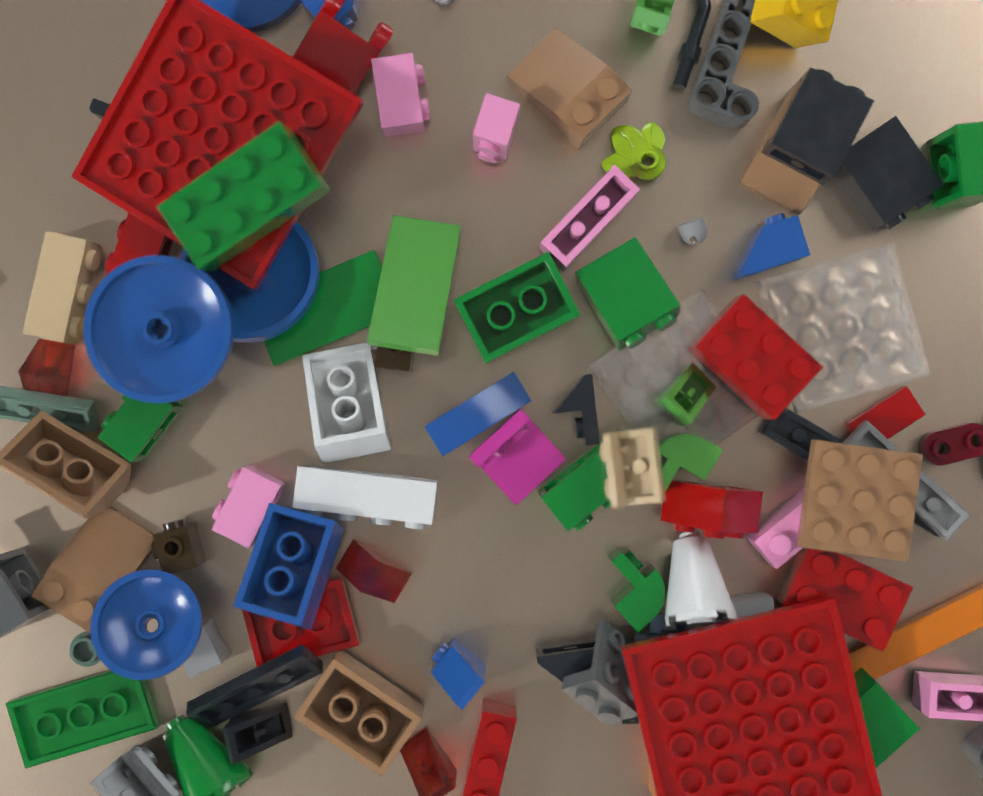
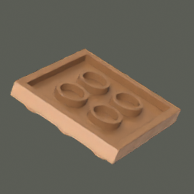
(859, 500)

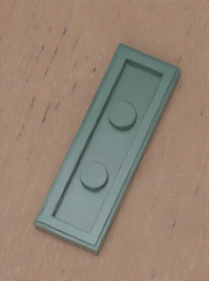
(26, 404)

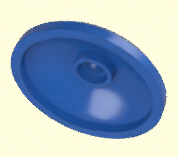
(122, 618)

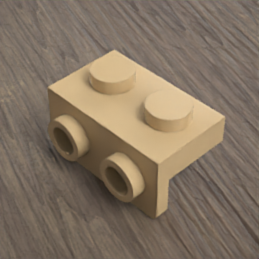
(633, 467)

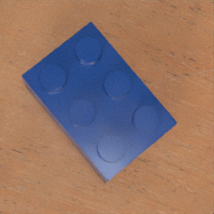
(289, 566)

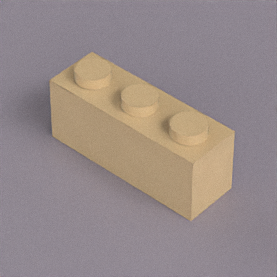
(61, 288)

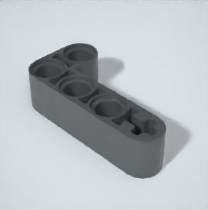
(719, 82)

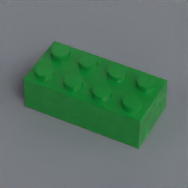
(244, 198)

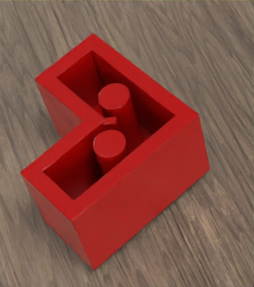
(713, 508)

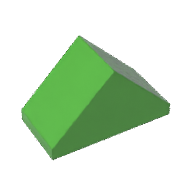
(685, 395)

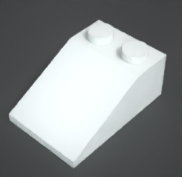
(345, 403)

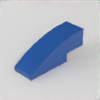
(477, 414)

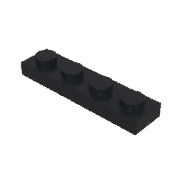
(255, 687)

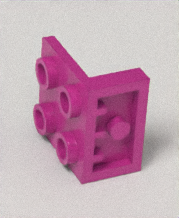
(517, 456)

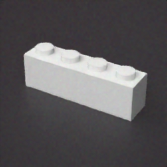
(365, 495)

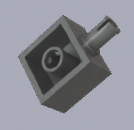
(17, 583)

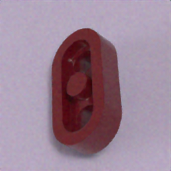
(956, 444)

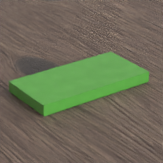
(414, 285)

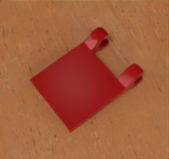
(339, 51)

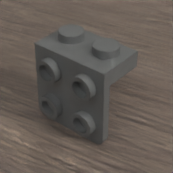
(606, 685)
(135, 775)

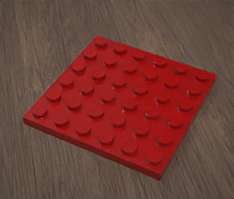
(196, 99)
(753, 707)

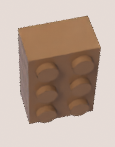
(360, 712)

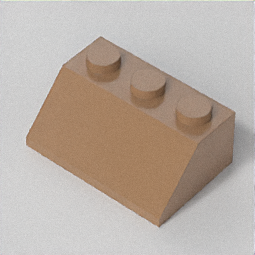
(66, 466)

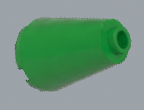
(202, 760)

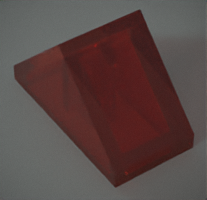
(48, 367)
(373, 572)
(429, 765)

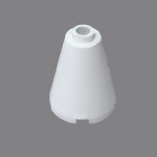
(696, 585)

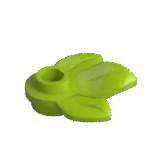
(635, 146)

